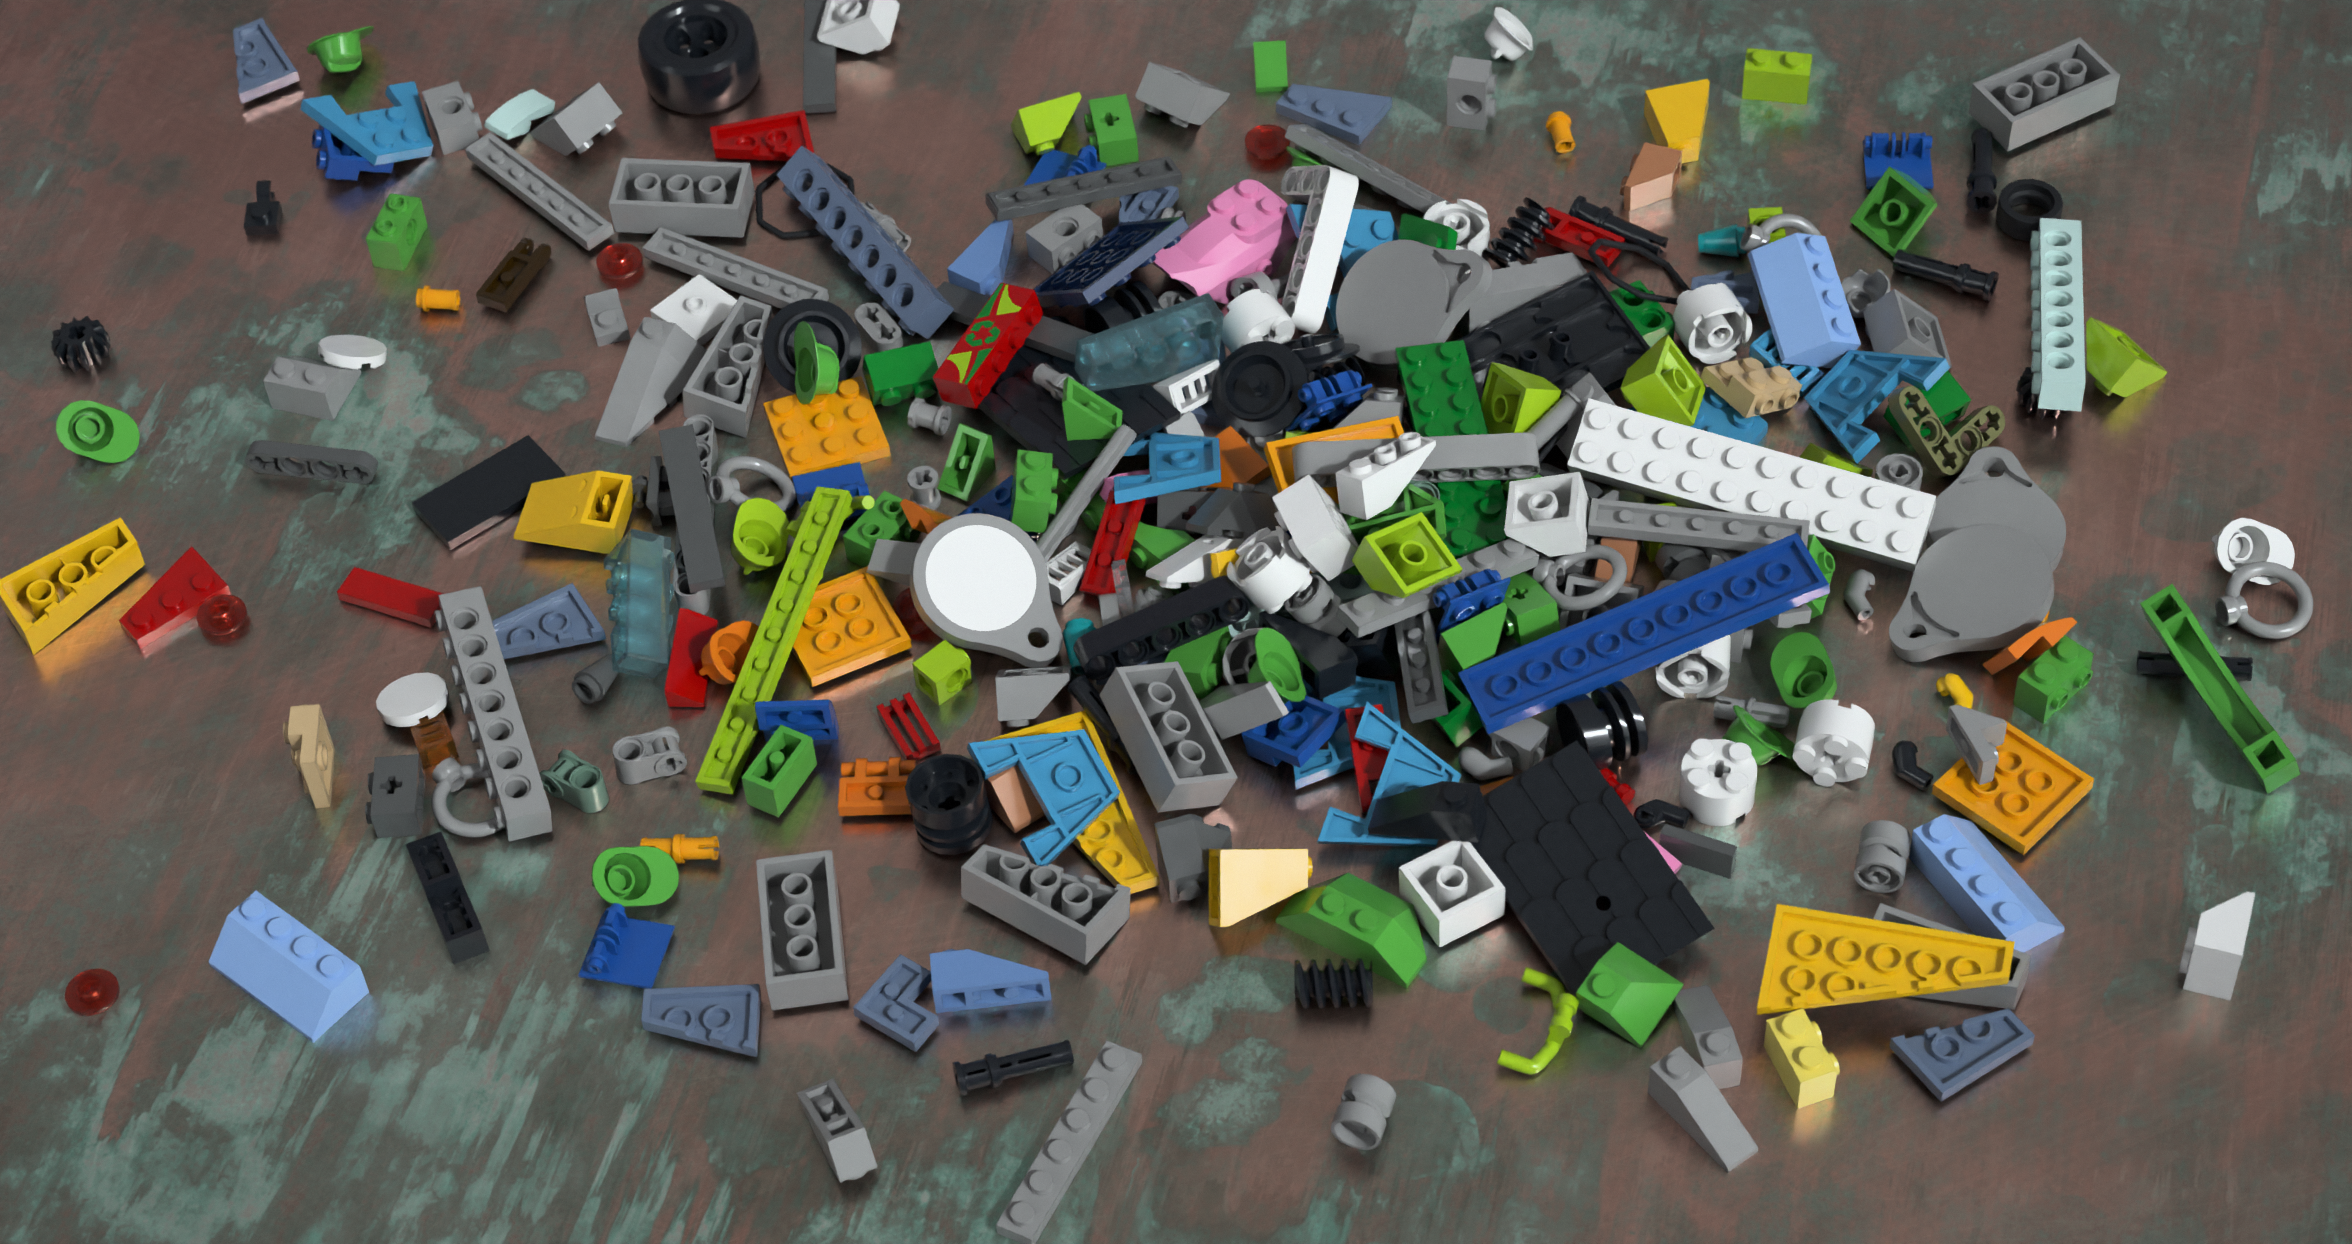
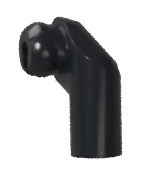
(1906, 765)
(1659, 812)

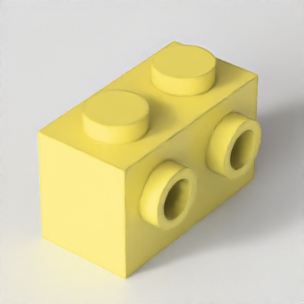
(1801, 1058)

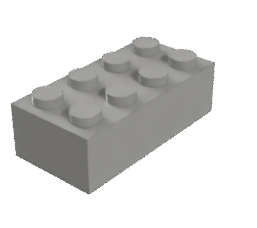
(2044, 93)
(682, 197)
(1168, 736)
(801, 930)

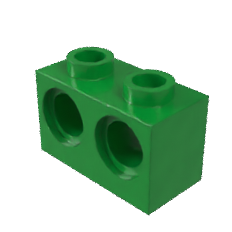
(1645, 315)

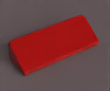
(683, 682)

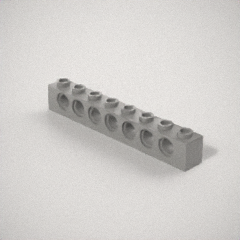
(494, 714)

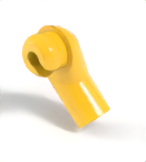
(1954, 686)

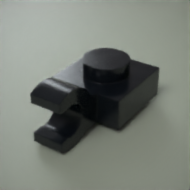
(265, 214)

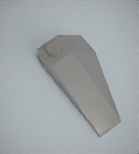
(649, 380)

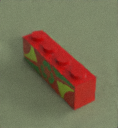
(988, 345)

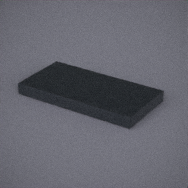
(485, 492)

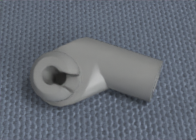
(1855, 590)
(1481, 766)

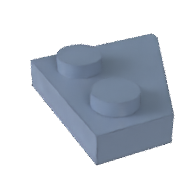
(1147, 204)
(1742, 286)

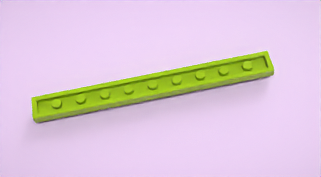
(774, 640)

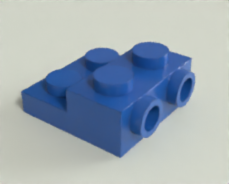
(339, 159)
(1295, 735)

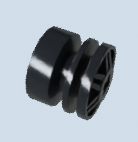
(1125, 306)
(1604, 724)
(949, 804)

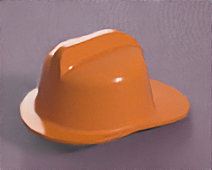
(727, 652)

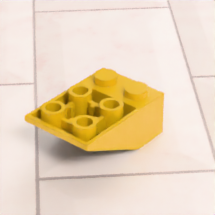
(578, 511)

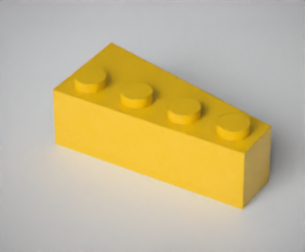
(68, 583)

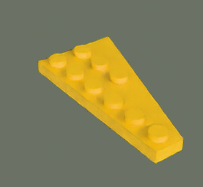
(1113, 838)
(1852, 959)

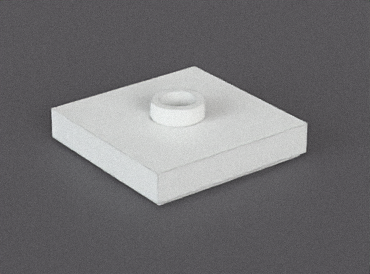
(696, 308)

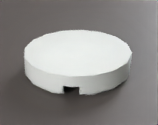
(352, 351)
(412, 698)

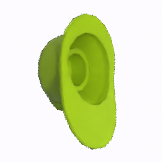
(759, 535)

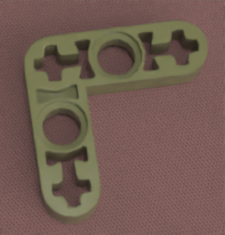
(1948, 443)

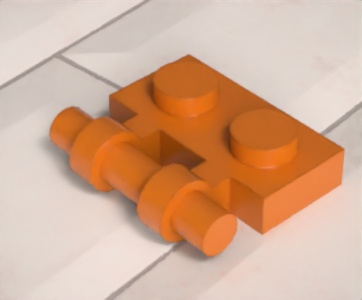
(874, 795)

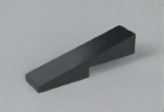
(447, 897)

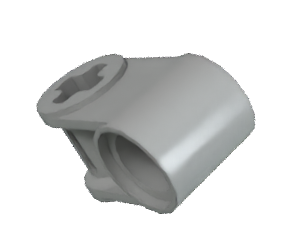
(646, 756)

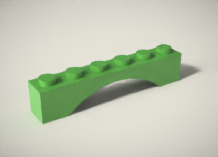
(1150, 543)
(2219, 690)

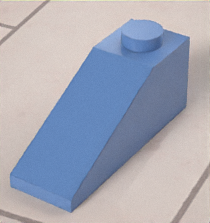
(985, 260)
(979, 980)

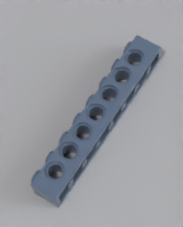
(865, 243)

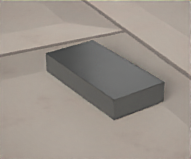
(1699, 850)

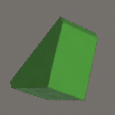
(1270, 66)
(1088, 414)
(968, 463)

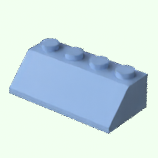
(1804, 300)
(1981, 883)
(287, 967)

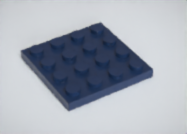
(1109, 262)

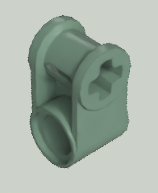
(576, 782)

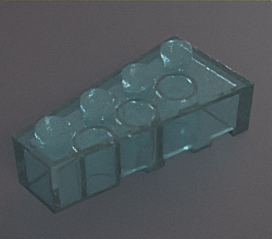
(1151, 346)
(640, 603)

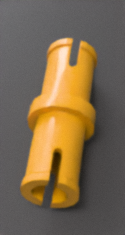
(685, 848)

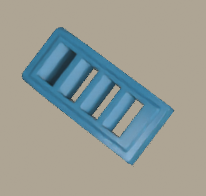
(1766, 352)

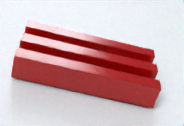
(898, 707)

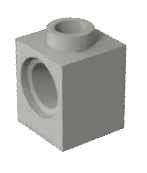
(1523, 742)

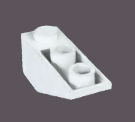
(1379, 478)
(1192, 562)

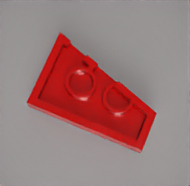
(763, 138)
(173, 599)

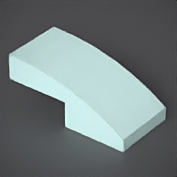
(516, 114)

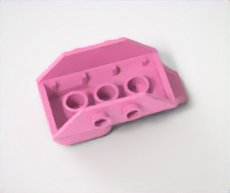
(1237, 236)

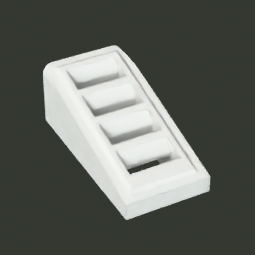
(1172, 387)
(1062, 590)

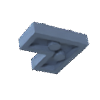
(891, 1004)

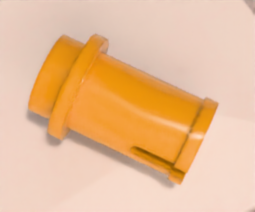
(1559, 126)
(437, 299)

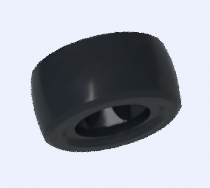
(702, 75)

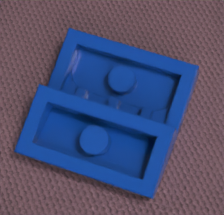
(809, 717)

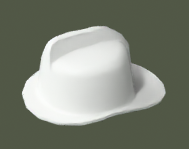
(1507, 36)
(2250, 541)

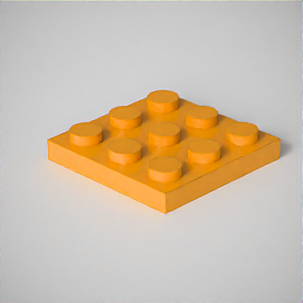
(828, 430)
(848, 628)
(2027, 793)

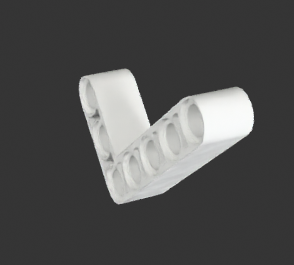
(1330, 204)

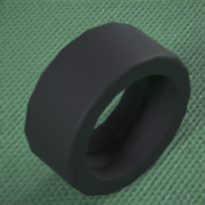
(2026, 191)

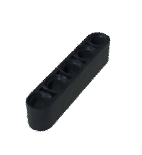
(1161, 627)

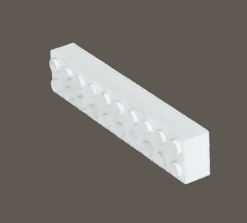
(1737, 477)

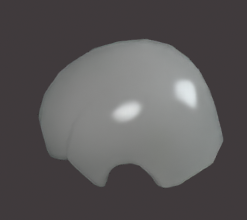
(1864, 290)

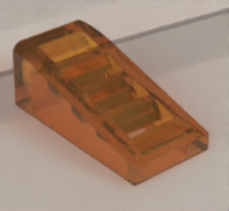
(434, 752)

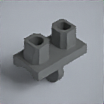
(653, 492)

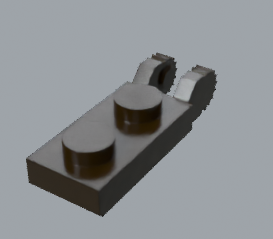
(513, 275)

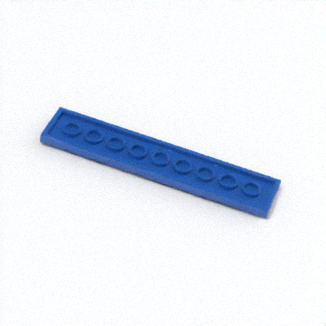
(1643, 633)

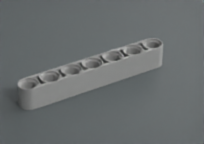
(708, 454)
(1451, 460)

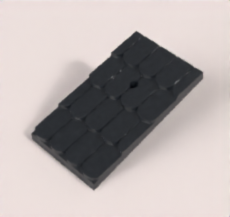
(1560, 338)
(1038, 421)
(1563, 842)

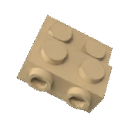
(1752, 387)
(311, 751)

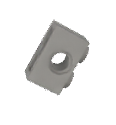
(1469, 93)
(452, 116)
(1063, 236)

